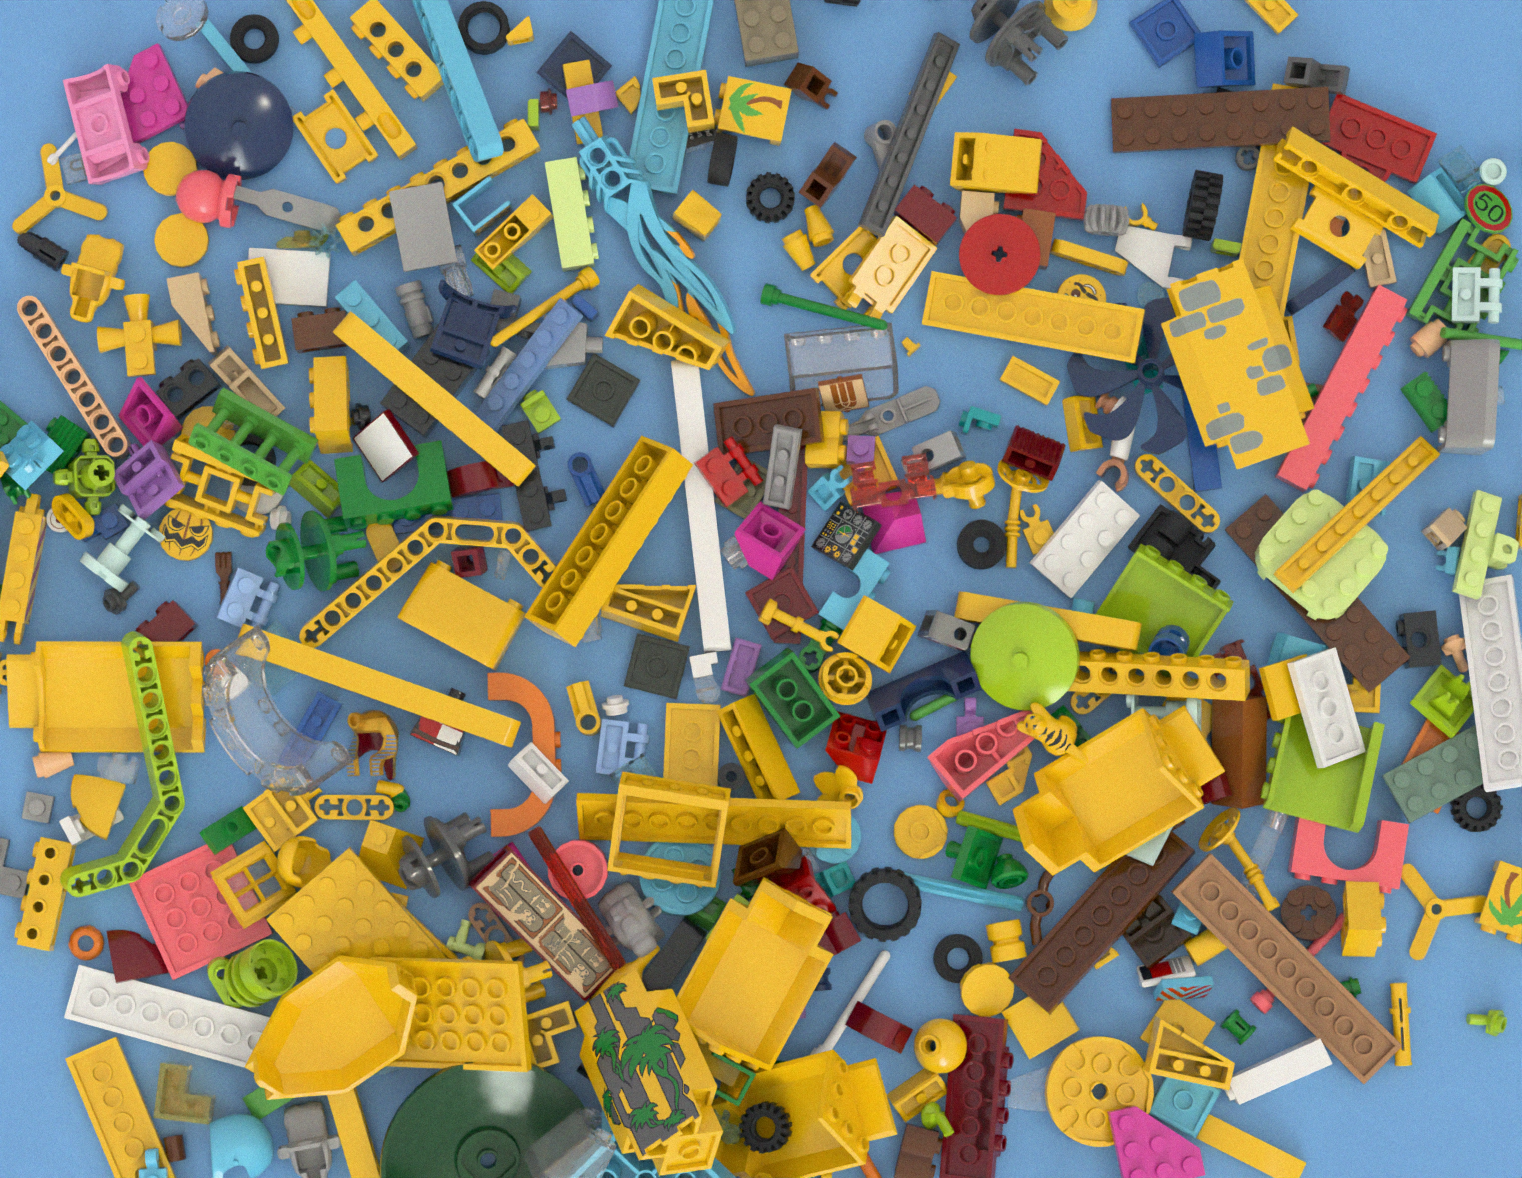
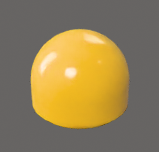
(945, 809)

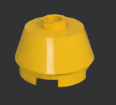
(1071, 14)
(845, 678)

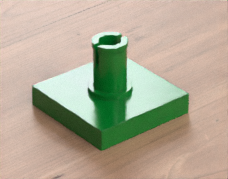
(974, 856)

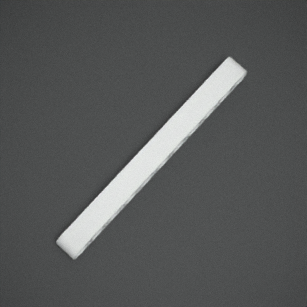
(701, 509)

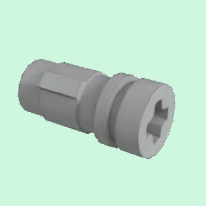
(416, 312)

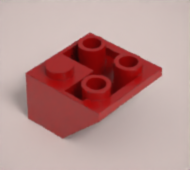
(856, 745)

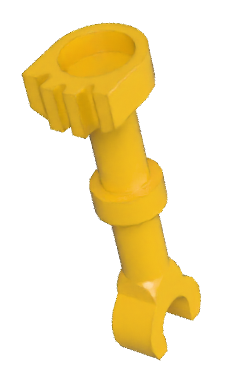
(771, 611)

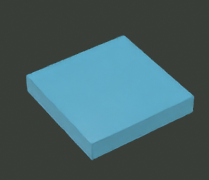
(1184, 1104)

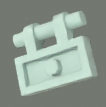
(1466, 295)

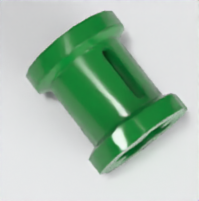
(1238, 1026)

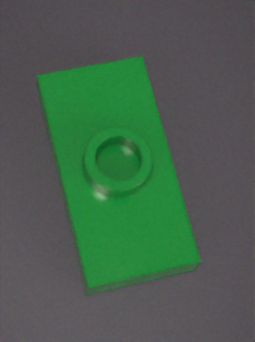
(227, 830)

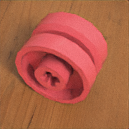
(593, 864)

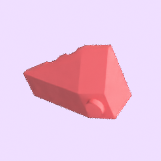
(975, 756)

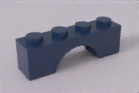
(950, 676)

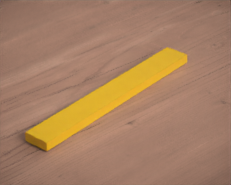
(1356, 514)

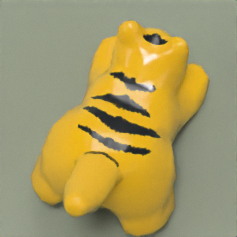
(1056, 735)

